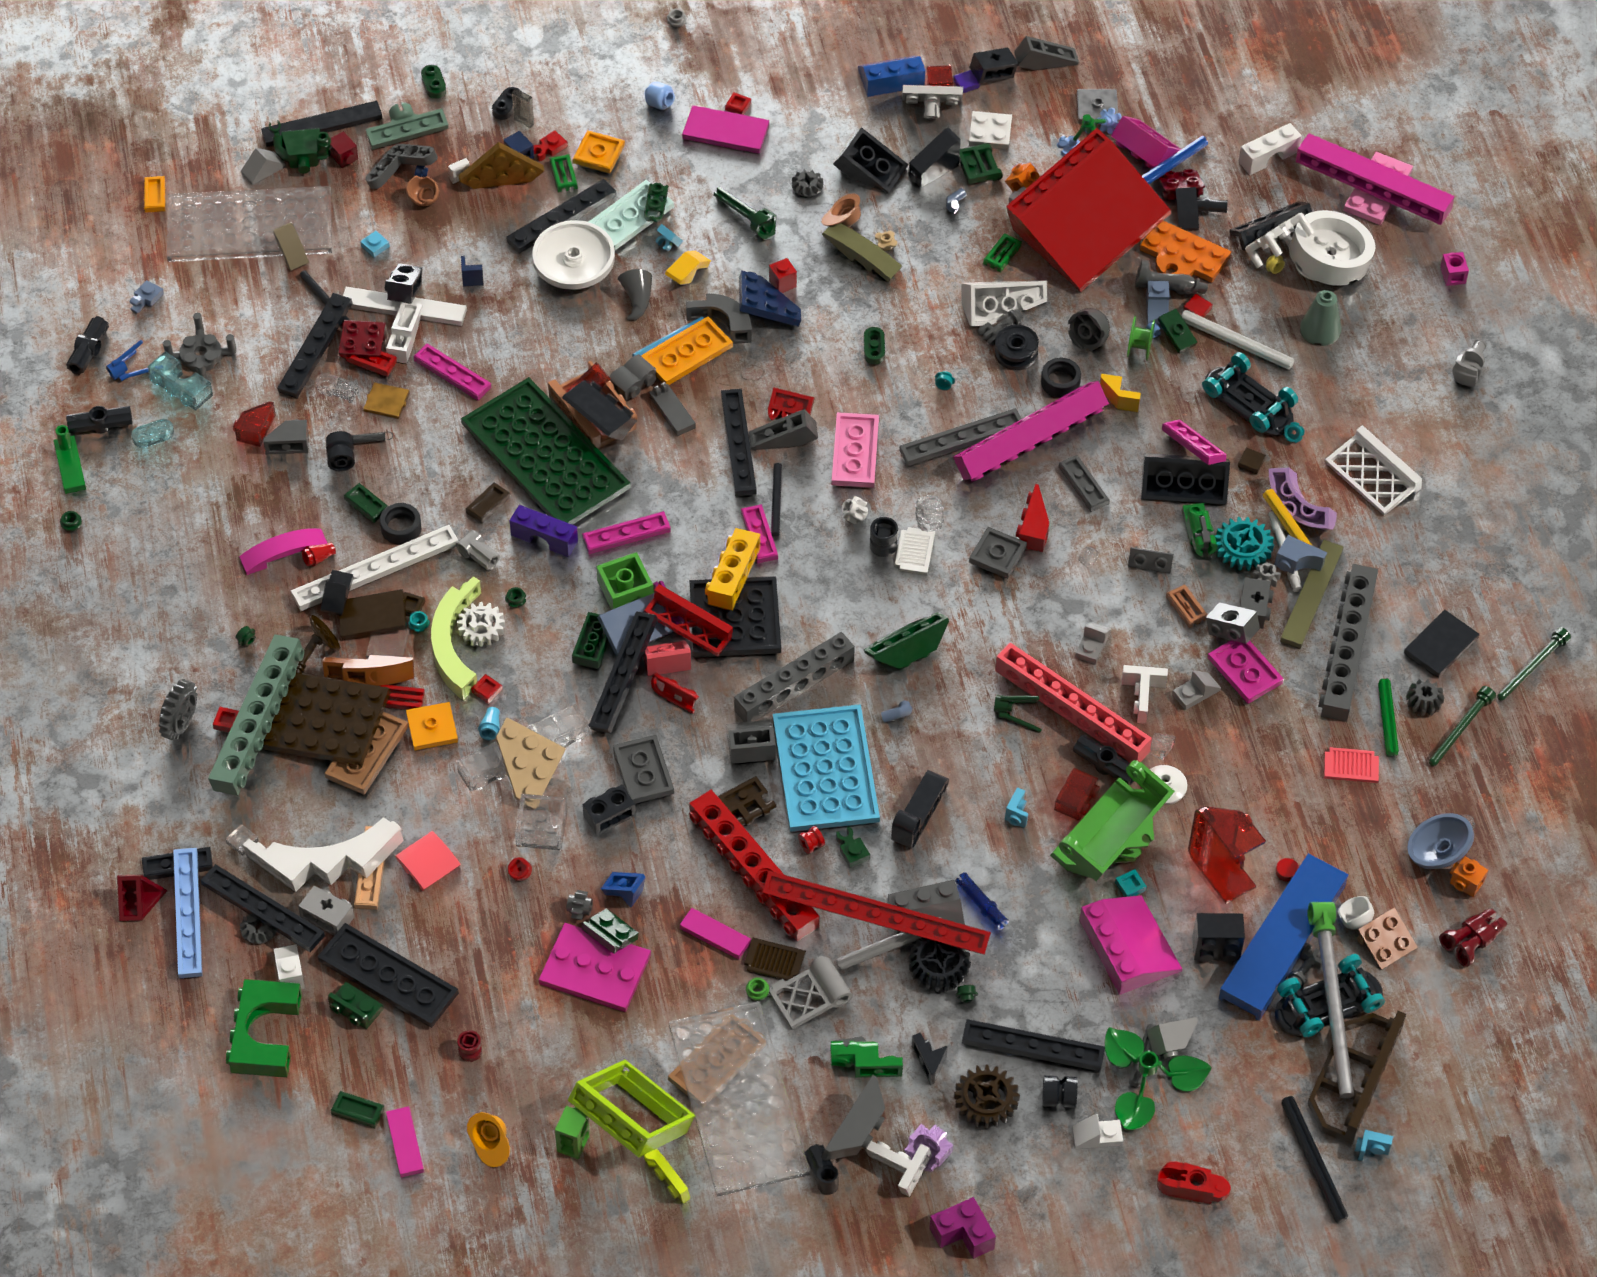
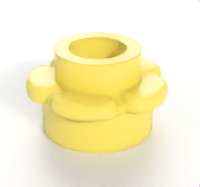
(1275, 264)

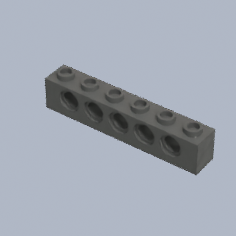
(794, 678)

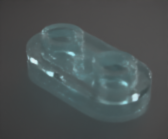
(152, 433)

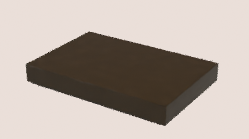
(373, 615)

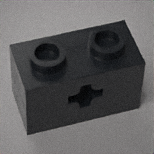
(993, 65)

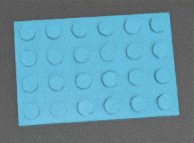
(825, 768)

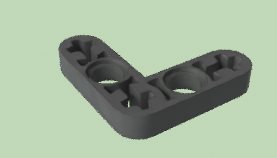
(396, 156)

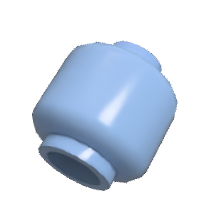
(659, 95)

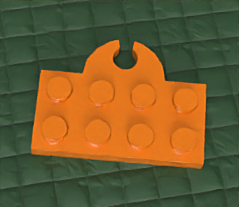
(1184, 252)

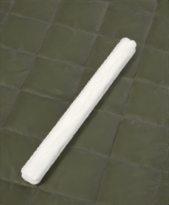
(1237, 339)

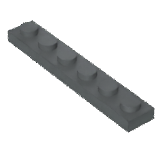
(956, 438)

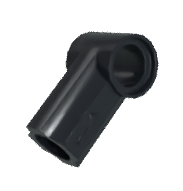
(822, 1169)

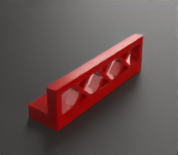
(693, 614)

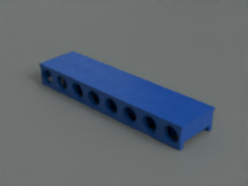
(1281, 937)

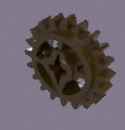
(988, 1102)

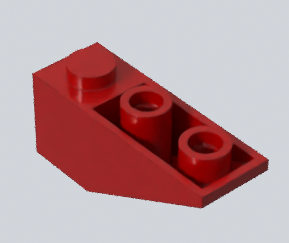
(1035, 522)

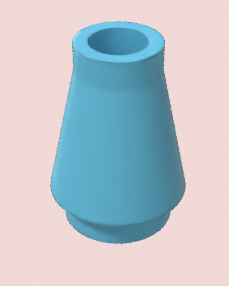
(490, 724)

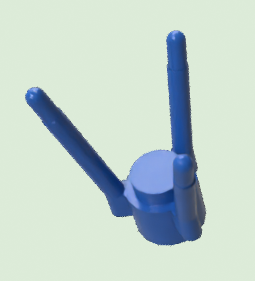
(118, 367)

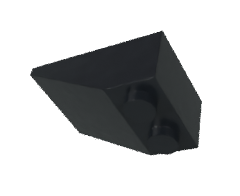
(870, 162)

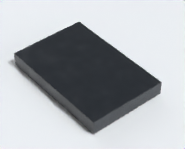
(1441, 643)

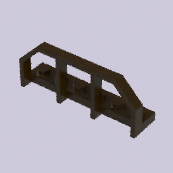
(1369, 1083)

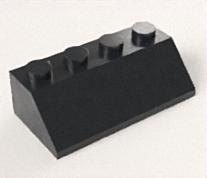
(1184, 479)

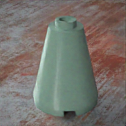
(1322, 320)

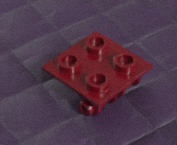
(1181, 179)
(362, 338)

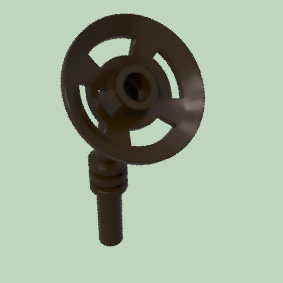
(320, 636)

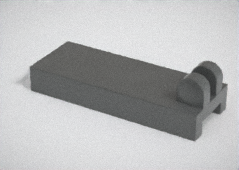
(672, 409)

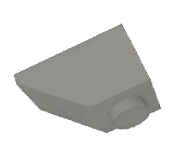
(1171, 1037)

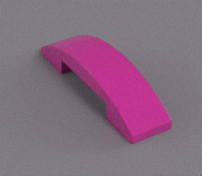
(279, 547)

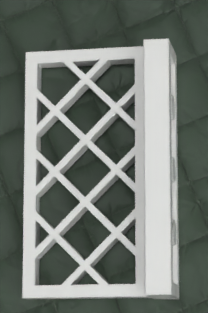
(1389, 462)

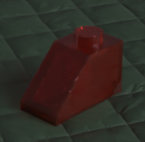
(254, 424)

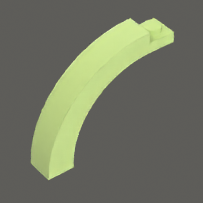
(450, 667)

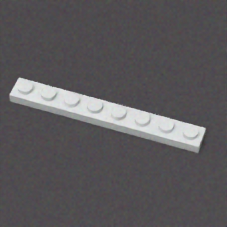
(381, 564)

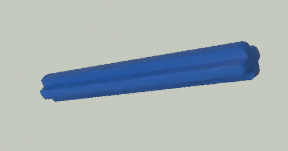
(1175, 159)

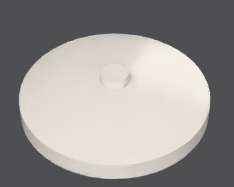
(573, 254)

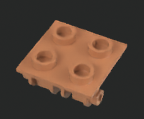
(1386, 938)

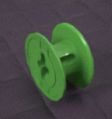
(1140, 338)

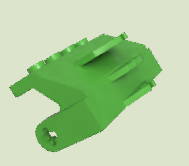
(1115, 825)

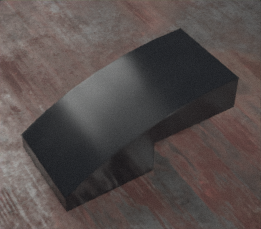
(1187, 208)

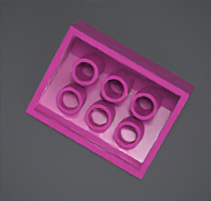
(1128, 942)

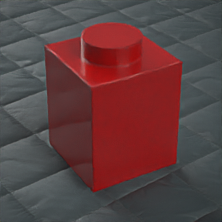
(783, 275)

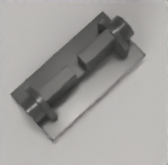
(1150, 560)

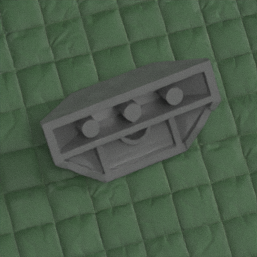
(858, 1124)

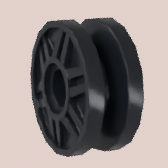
(1016, 347)

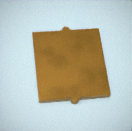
(386, 400)

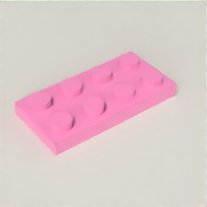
(1369, 206)
(855, 450)

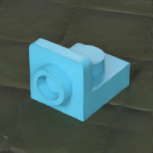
(1015, 810)
(1375, 1142)

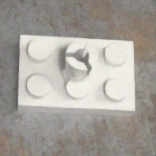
(932, 97)

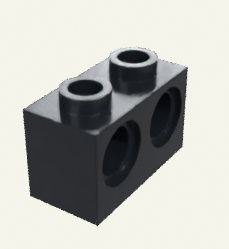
(404, 283)
(611, 813)

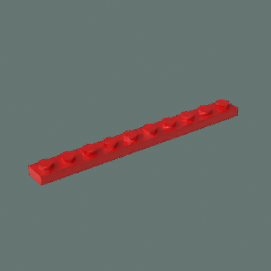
(876, 912)

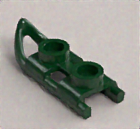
(654, 204)

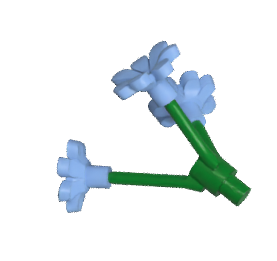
(1108, 123)

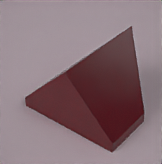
(137, 896)

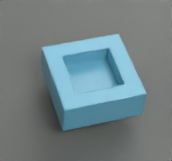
(375, 244)

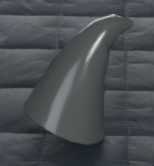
(638, 287)

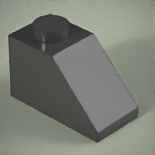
(288, 438)

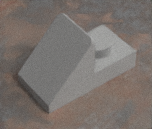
(1092, 642)
(1196, 690)

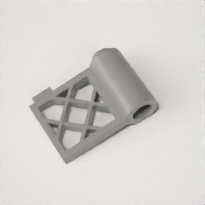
(827, 983)

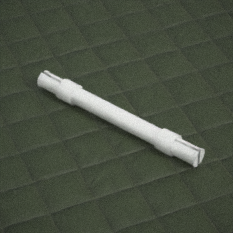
(1278, 530)

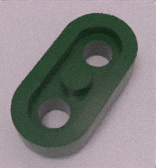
(433, 81)
(874, 349)

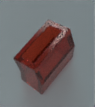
(939, 75)

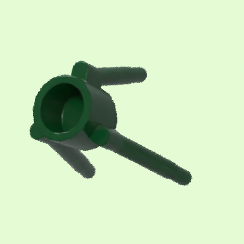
(1005, 704)

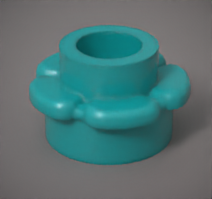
(944, 380)
(1294, 437)
(418, 617)

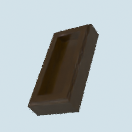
(488, 503)

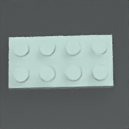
(626, 216)

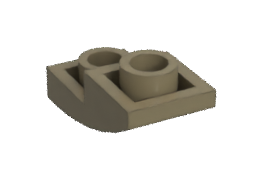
(291, 246)

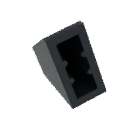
(936, 158)

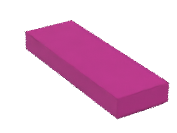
(756, 521)
(715, 933)
(405, 1142)

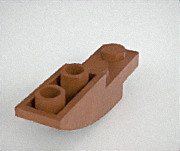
(374, 671)

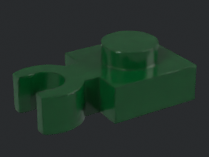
(852, 849)

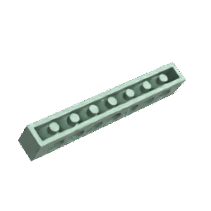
(256, 715)

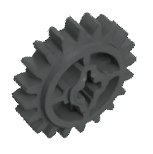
(178, 709)

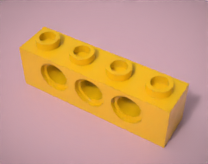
(733, 569)

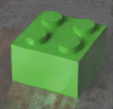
(624, 580)

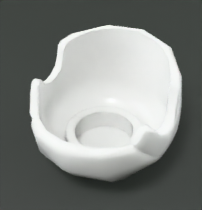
(1356, 912)

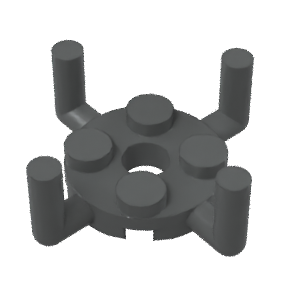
(201, 342)

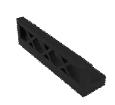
(1260, 226)

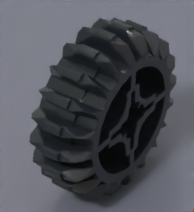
(929, 969)

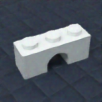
(1256, 153)

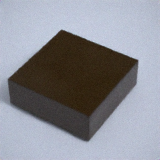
(1251, 460)
(413, 603)

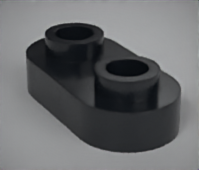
(504, 101)

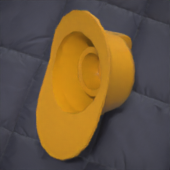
(489, 1138)

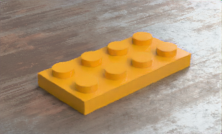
(688, 350)

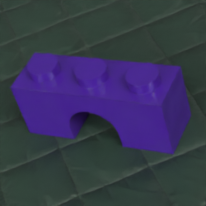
(558, 534)

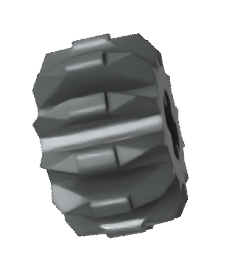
(1425, 697)

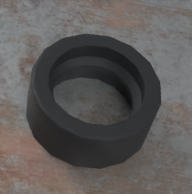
(1064, 365)
(400, 510)

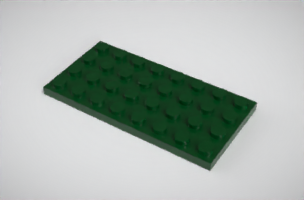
(545, 453)

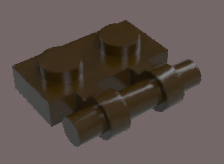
(746, 795)

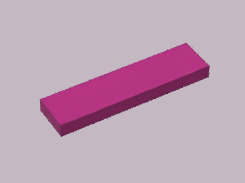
(452, 371)
(1194, 442)
(626, 532)

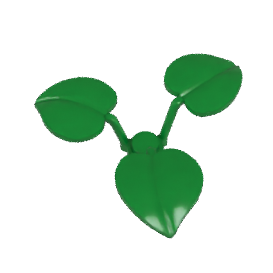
(1127, 1047)

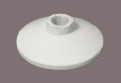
(1176, 781)

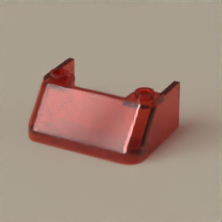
(1218, 849)

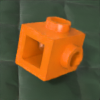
(1022, 176)
(1468, 876)

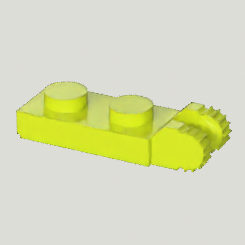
(665, 1171)

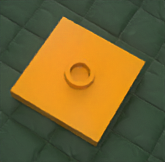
(598, 151)
(432, 726)

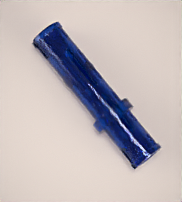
(987, 907)

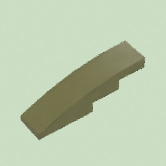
(863, 250)

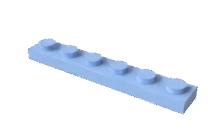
(187, 913)

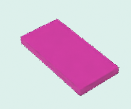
(725, 129)

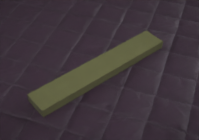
(1311, 597)

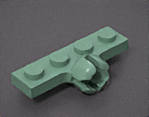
(406, 126)

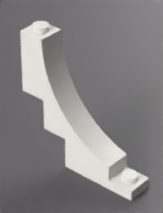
(297, 864)

